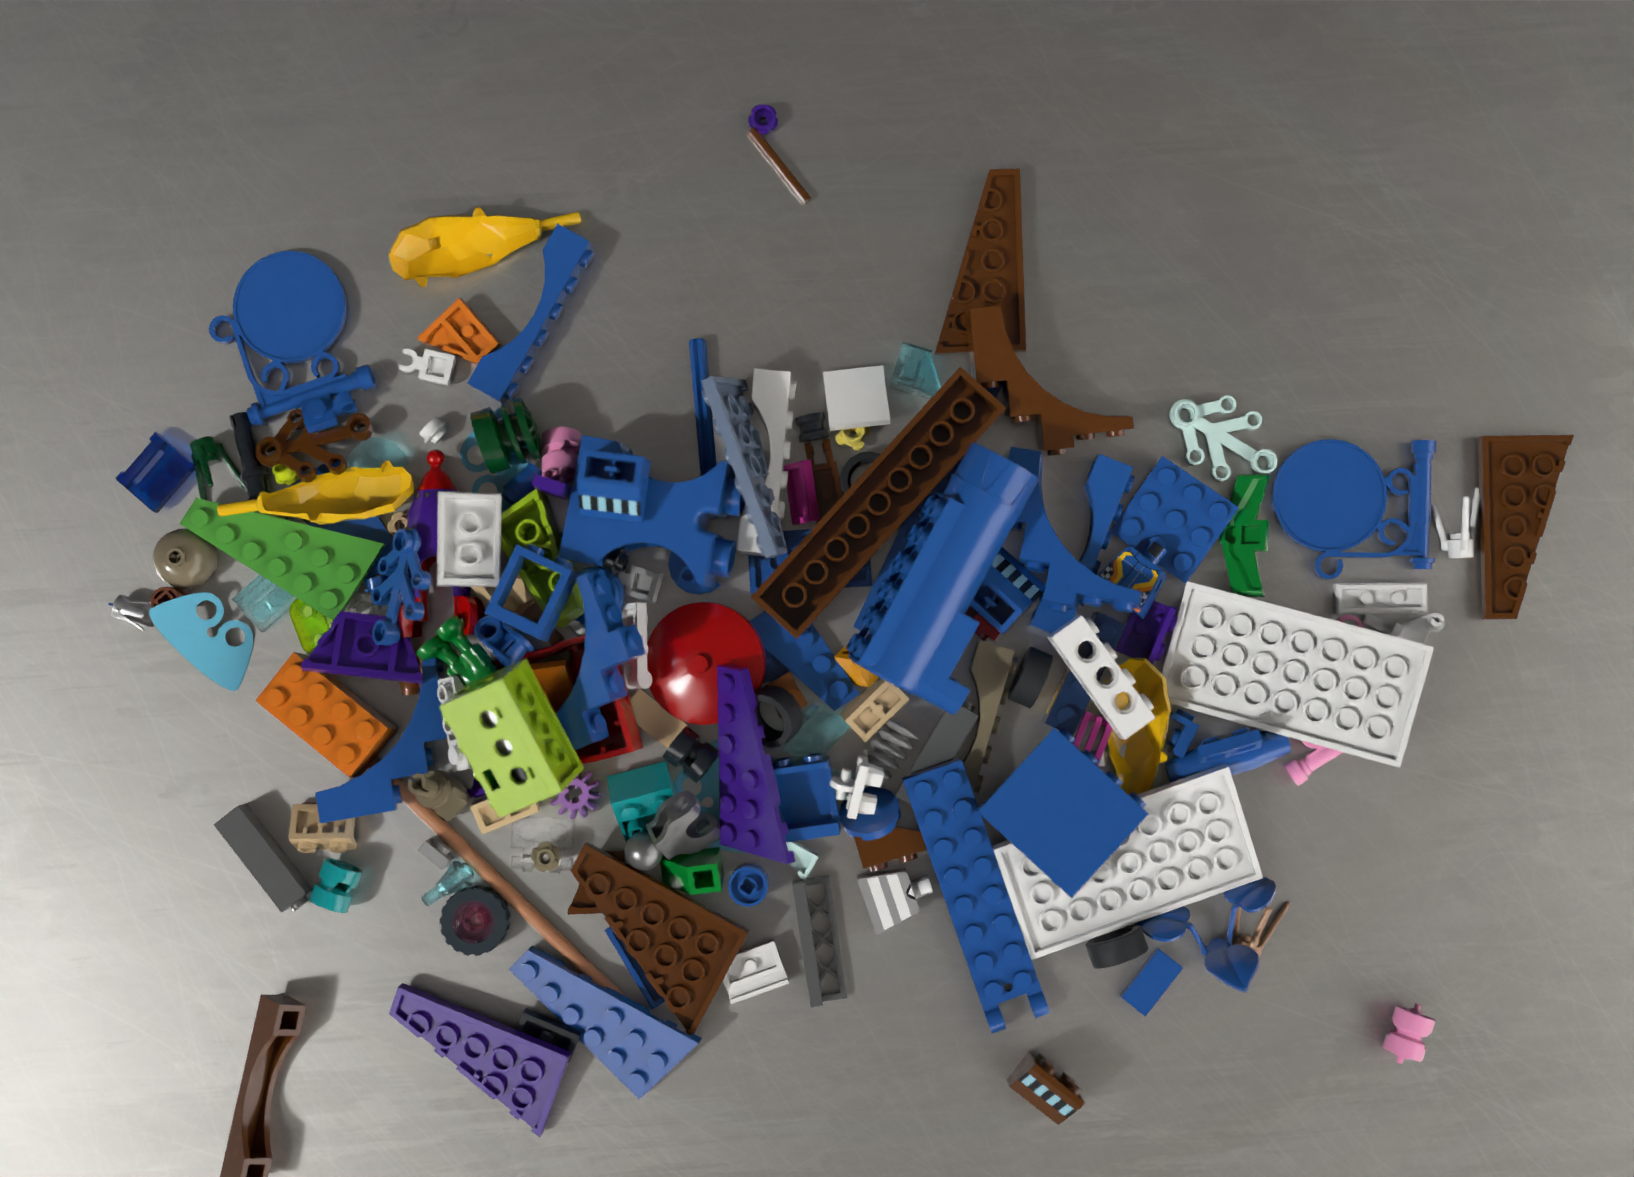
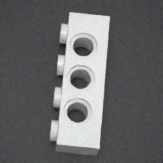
(1066, 642)

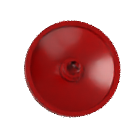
(686, 656)

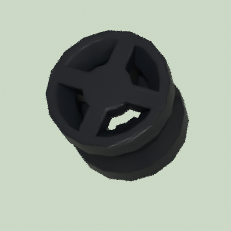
(811, 427)

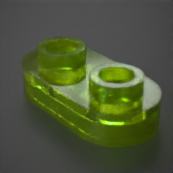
(307, 627)

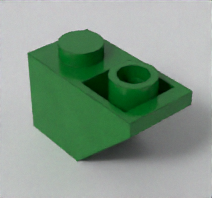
(694, 872)

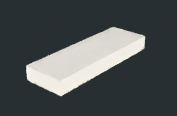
(1380, 598)

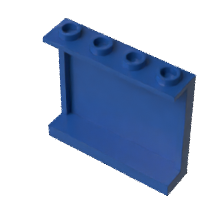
(1064, 811)

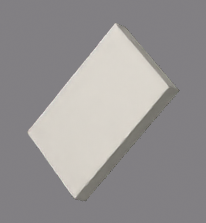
(468, 539)

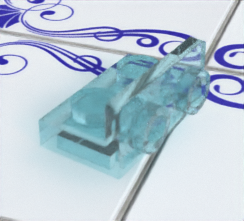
(818, 733)

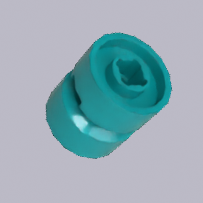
(335, 885)

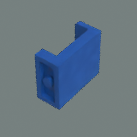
(806, 797)

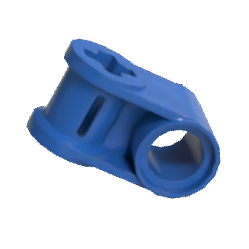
(505, 644)

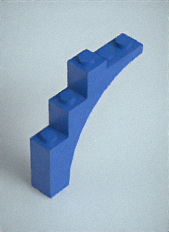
(1042, 550)
(606, 647)
(374, 789)

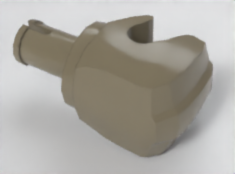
(440, 792)

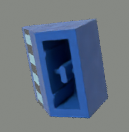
(612, 485)
(1006, 592)

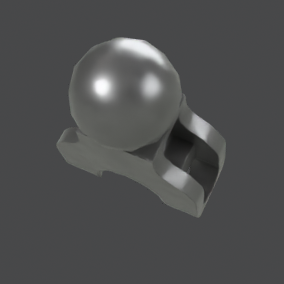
(672, 832)

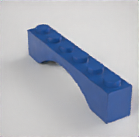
(500, 370)
(1104, 490)

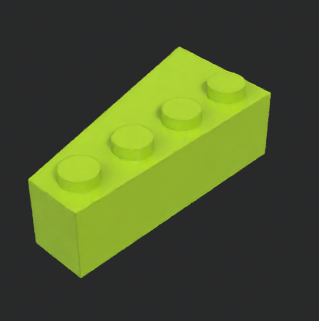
(534, 523)

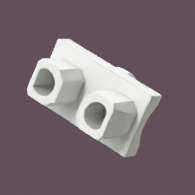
(863, 775)

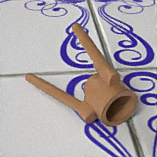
(1253, 940)

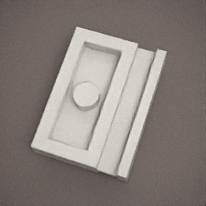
(755, 972)

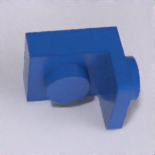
(1181, 738)

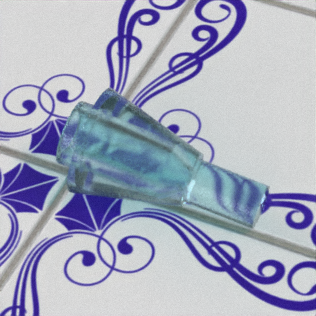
(456, 878)

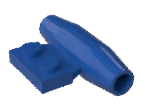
(1241, 752)

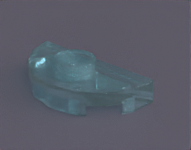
(373, 453)

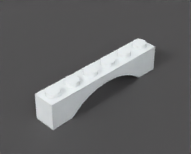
(771, 401)

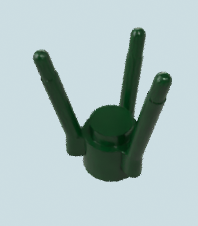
(204, 455)

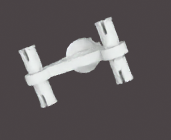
(1414, 630)

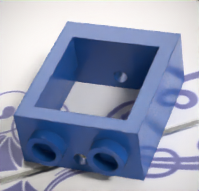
(556, 602)

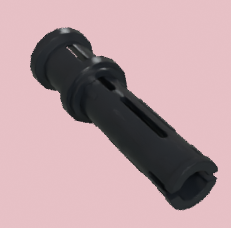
(253, 472)

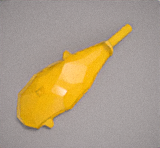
(461, 242)
(334, 497)
(1146, 745)

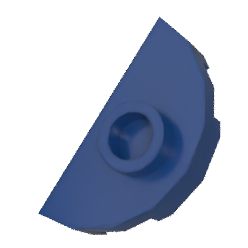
(684, 577)

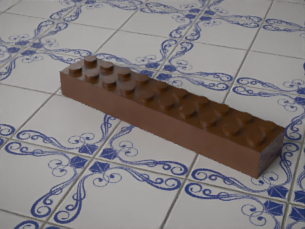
(878, 502)

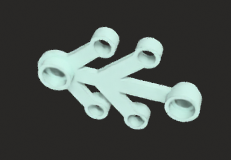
(1219, 434)

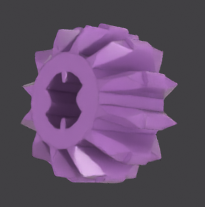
(585, 797)

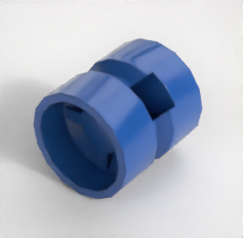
(748, 884)

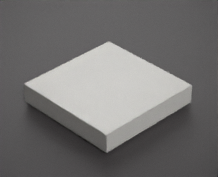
(856, 397)

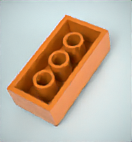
(327, 716)

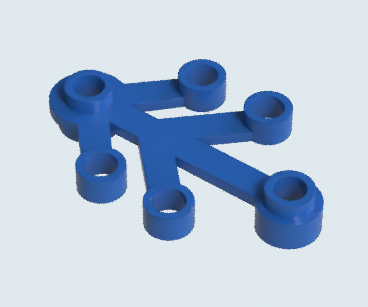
(405, 548)

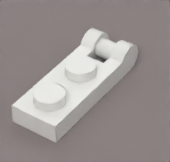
(635, 670)

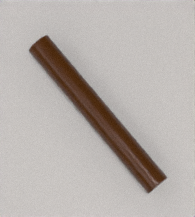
(778, 166)

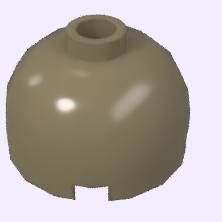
(197, 559)

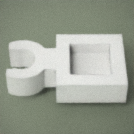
(433, 366)

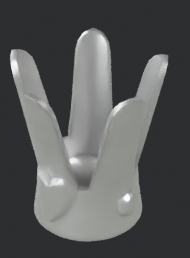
(131, 610)

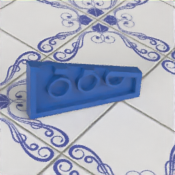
(807, 659)

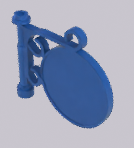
(290, 313)
(1336, 497)

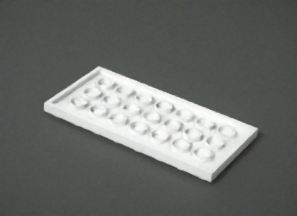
(1295, 673)
(1178, 855)

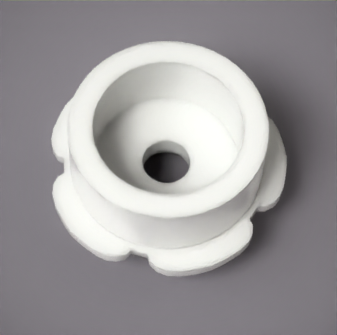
(434, 431)

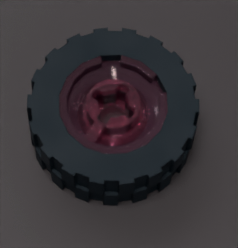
(462, 933)

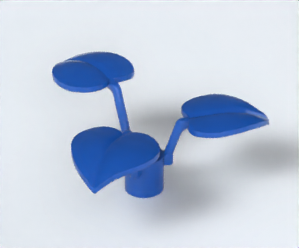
(1226, 962)

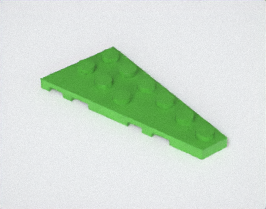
(304, 560)

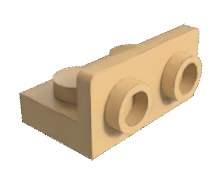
(309, 835)

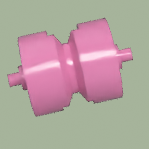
(560, 453)
(1407, 1037)

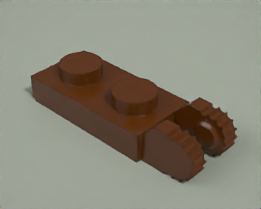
(825, 478)

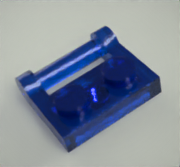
(162, 479)

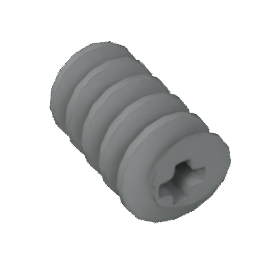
(890, 748)

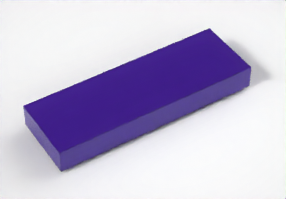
(552, 487)

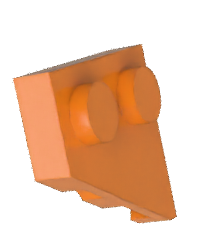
(461, 333)

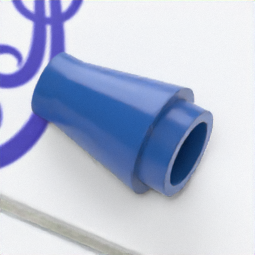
(521, 484)

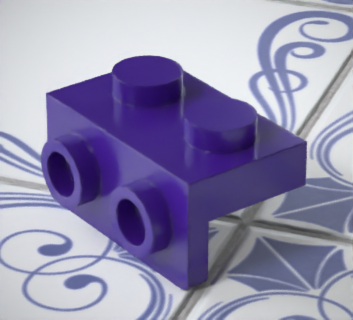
(1145, 636)

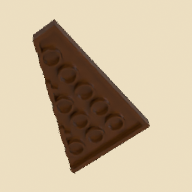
(668, 933)

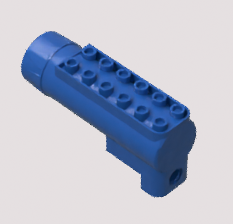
(920, 617)

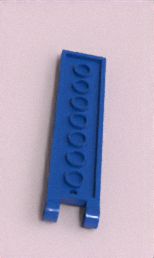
(973, 889)

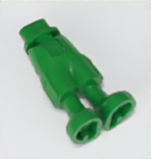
(470, 665)

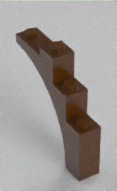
(995, 361)

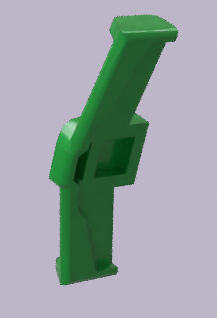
(1246, 536)

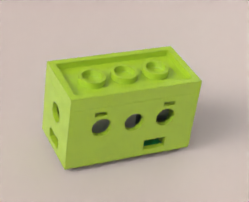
(512, 738)

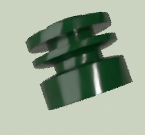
(506, 435)

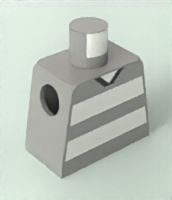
(892, 897)

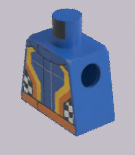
(1138, 573)

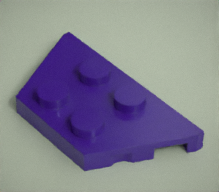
(351, 651)

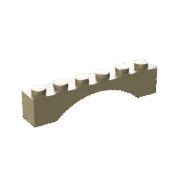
(989, 673)

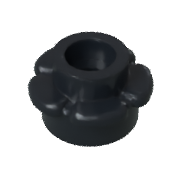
(616, 560)

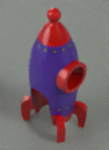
(424, 519)

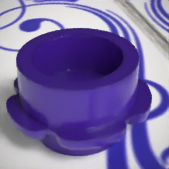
(763, 111)

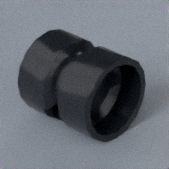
(683, 746)

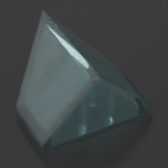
(915, 372)

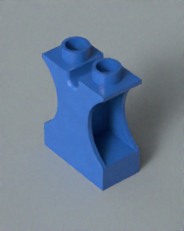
(673, 519)

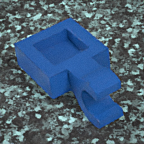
(323, 410)

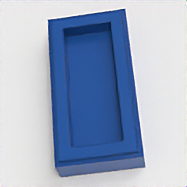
(1151, 981)

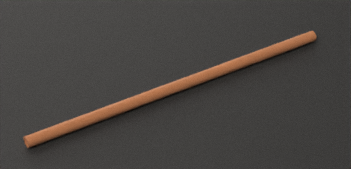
(502, 886)

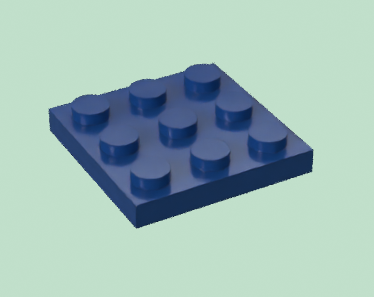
(1177, 515)

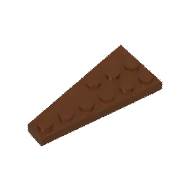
(991, 266)
(1515, 502)

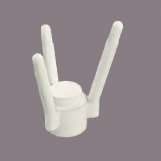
(1463, 543)

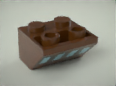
(1045, 1089)

